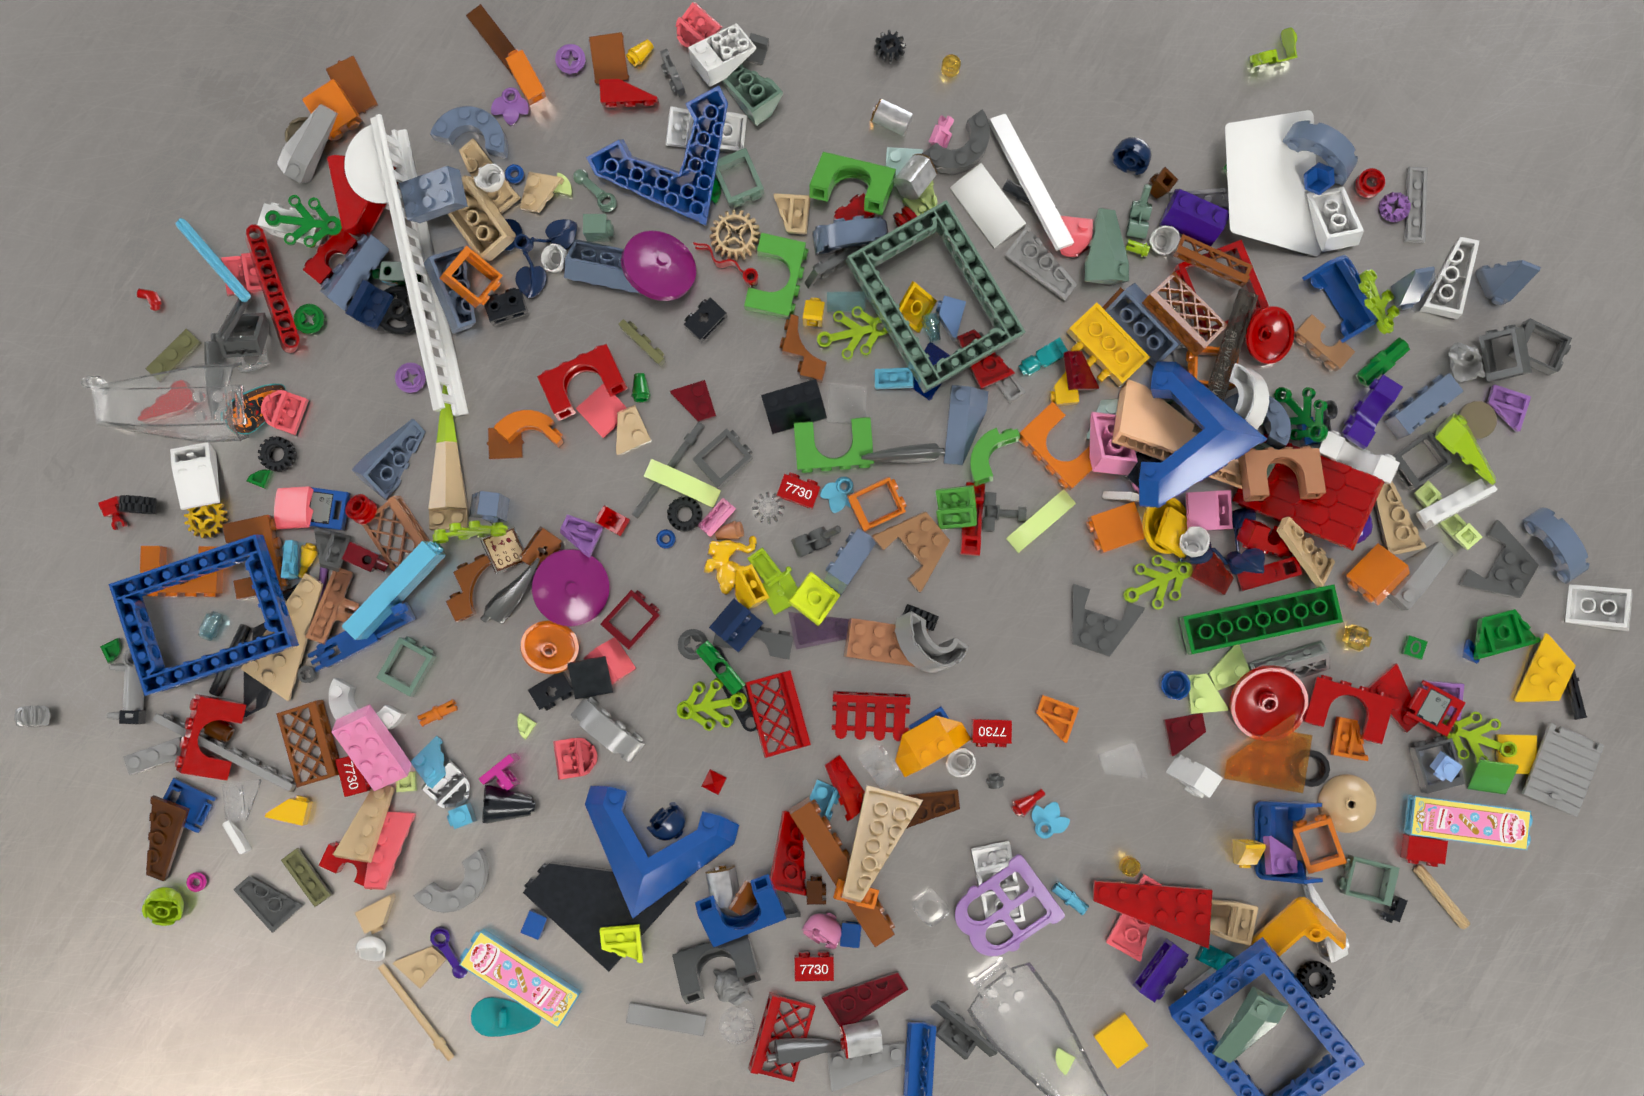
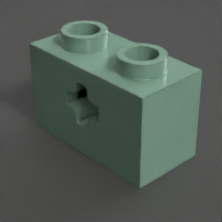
(597, 228)

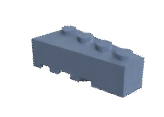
(353, 270)
(456, 309)
(1426, 404)

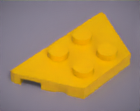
(1546, 674)

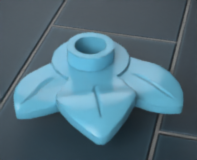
(837, 496)
(1051, 817)

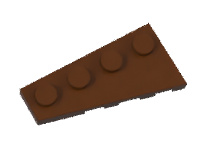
(934, 805)
(164, 836)

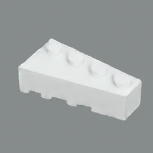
(1452, 284)

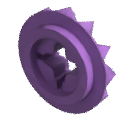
(564, 53)
(1399, 214)
(402, 374)

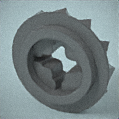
(684, 640)

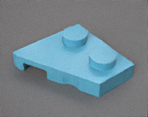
(290, 561)

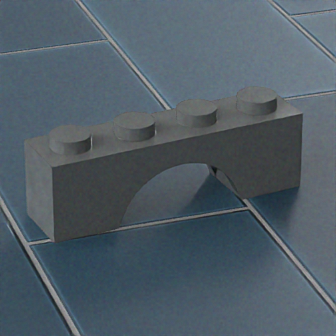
(777, 644)

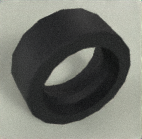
(1325, 769)

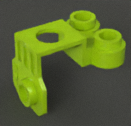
(1289, 41)

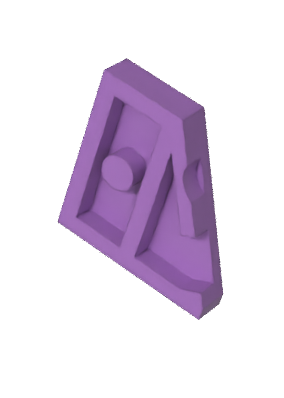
(1278, 857)

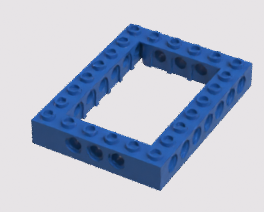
(140, 634)
(1230, 979)

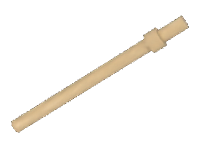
(439, 1043)

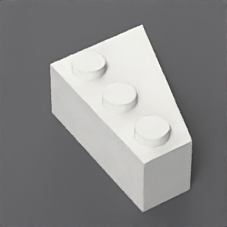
(1196, 777)

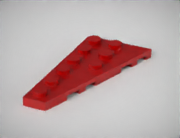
(1170, 908)

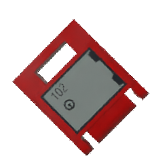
(1432, 706)

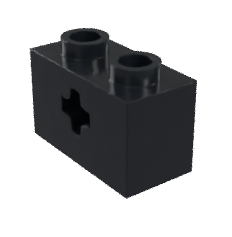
(703, 329)
(540, 691)

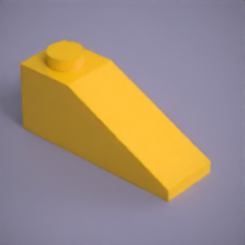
(1247, 852)

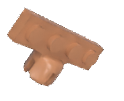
(332, 606)

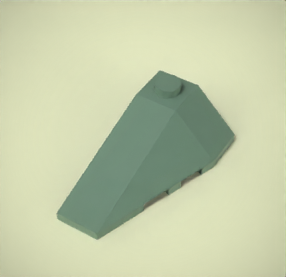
(753, 93)
(1107, 255)
(1252, 1021)

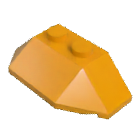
(929, 743)

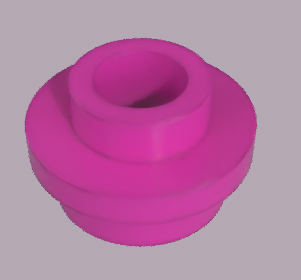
(191, 884)

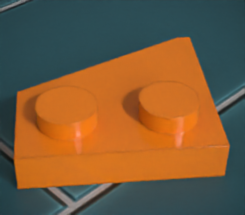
(1057, 716)

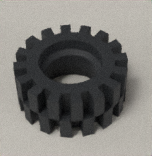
(266, 449)
(684, 502)
(137, 504)
(931, 619)
(1327, 983)

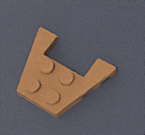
(922, 539)

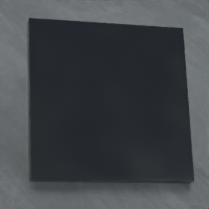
(590, 677)

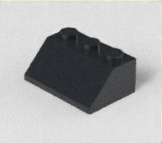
(794, 405)

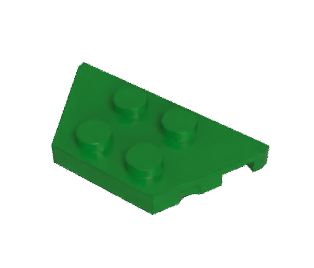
(1502, 634)

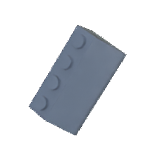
(596, 265)
(1142, 324)

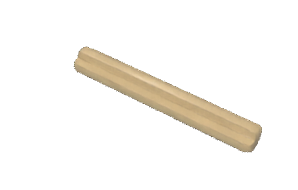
(1441, 896)

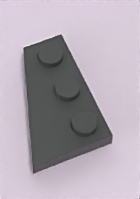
(824, 269)
(267, 903)

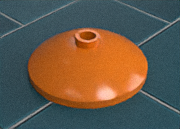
(551, 638)

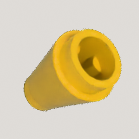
(638, 53)

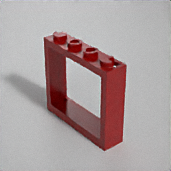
(1253, 283)

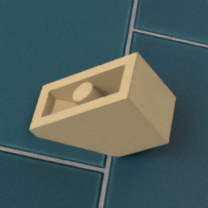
(375, 915)

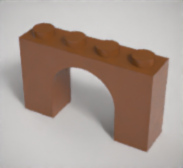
(260, 525)

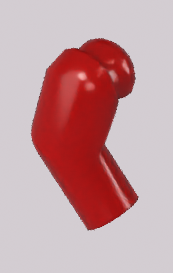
(152, 298)

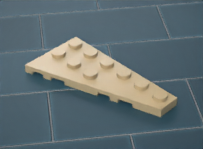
(280, 669)
(879, 828)

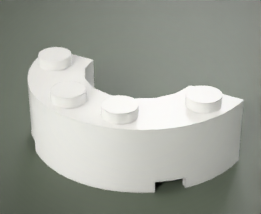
(1253, 395)
(1340, 450)
(343, 703)

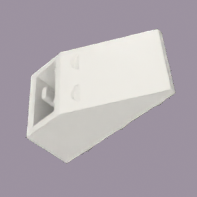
(720, 54)
(195, 475)

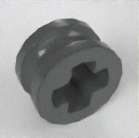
(301, 676)

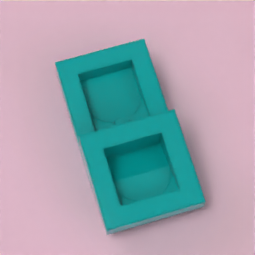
(1213, 957)

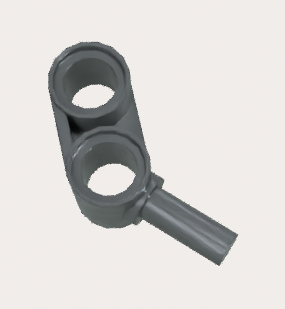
(814, 540)

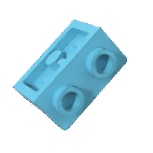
(825, 796)

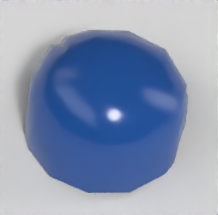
(1176, 685)

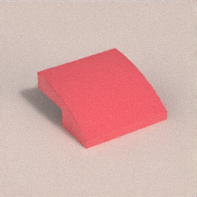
(244, 270)
(601, 410)
(293, 508)

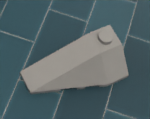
(306, 146)
(1423, 570)

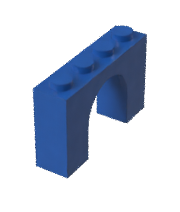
(726, 928)

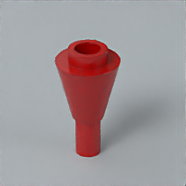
(1024, 805)

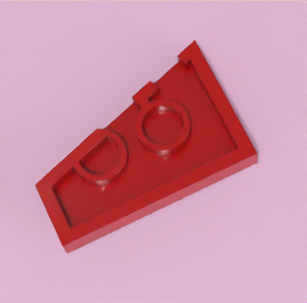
(989, 369)
(1394, 684)
(847, 785)

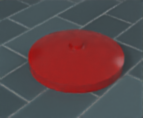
(1266, 699)

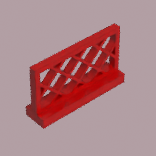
(793, 710)
(765, 1032)

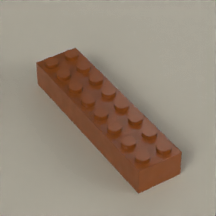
(836, 861)

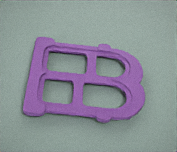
(977, 929)

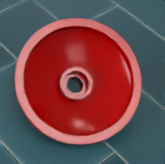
(1270, 334)

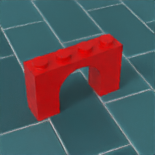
(556, 380)
(1377, 706)
(203, 711)

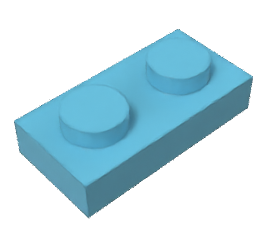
(893, 378)

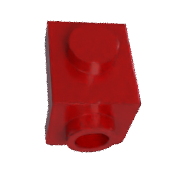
(612, 520)

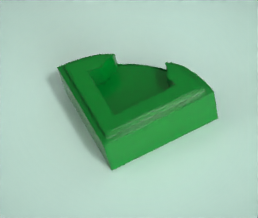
(716, 193)
(260, 478)
(112, 650)

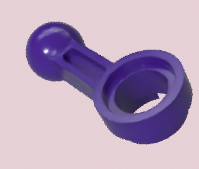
(457, 970)

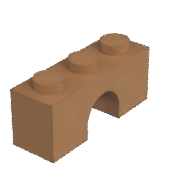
(1309, 335)

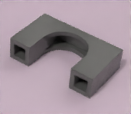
(691, 961)

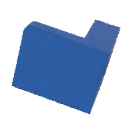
(1319, 178)
(534, 925)
(850, 934)

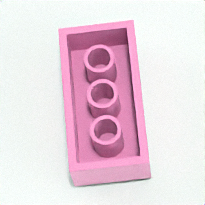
(371, 747)

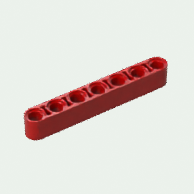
(272, 280)

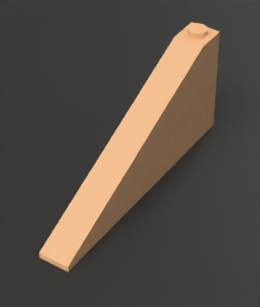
(1157, 428)

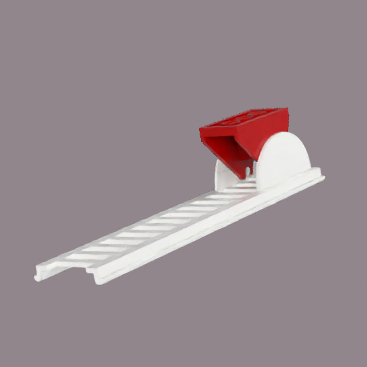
(363, 187)

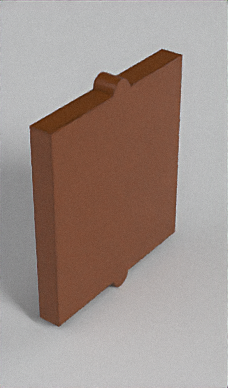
(501, 449)
(744, 900)

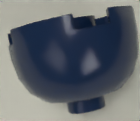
(1132, 155)
(667, 823)

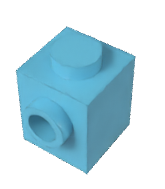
(461, 816)

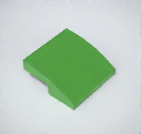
(956, 507)

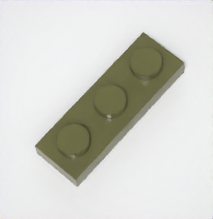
(642, 341)
(174, 353)
(306, 877)

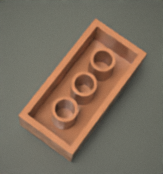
(874, 642)

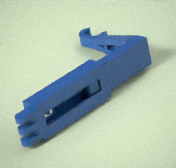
(348, 646)

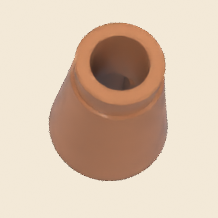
(730, 531)

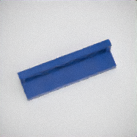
(917, 1062)

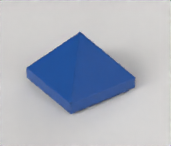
(1468, 652)

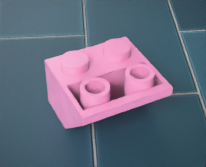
(1209, 510)

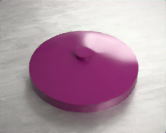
(658, 265)
(570, 587)

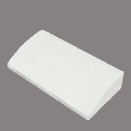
(987, 206)

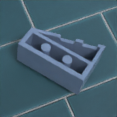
(489, 506)
(849, 560)

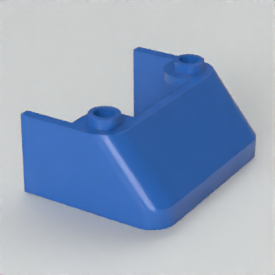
(1341, 283)
(1276, 820)

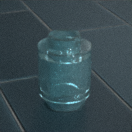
(211, 625)

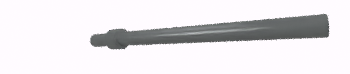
(689, 439)

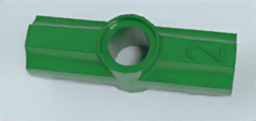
(1382, 362)
(729, 676)

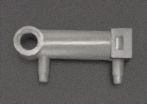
(133, 694)

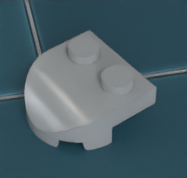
(451, 789)

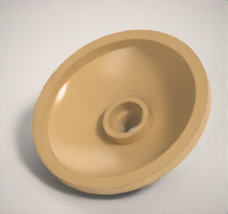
(1335, 798)

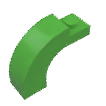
(985, 446)

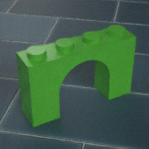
(835, 168)
(792, 255)
(809, 456)

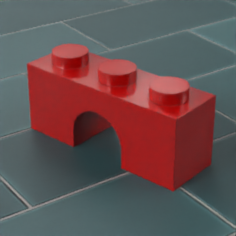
(319, 265)
(1255, 535)
(336, 864)

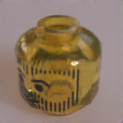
(1356, 638)

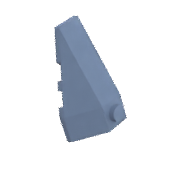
(1505, 281)
(965, 416)
(386, 462)

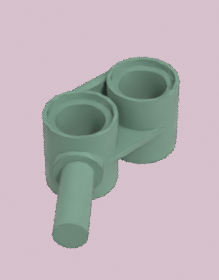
(1139, 215)

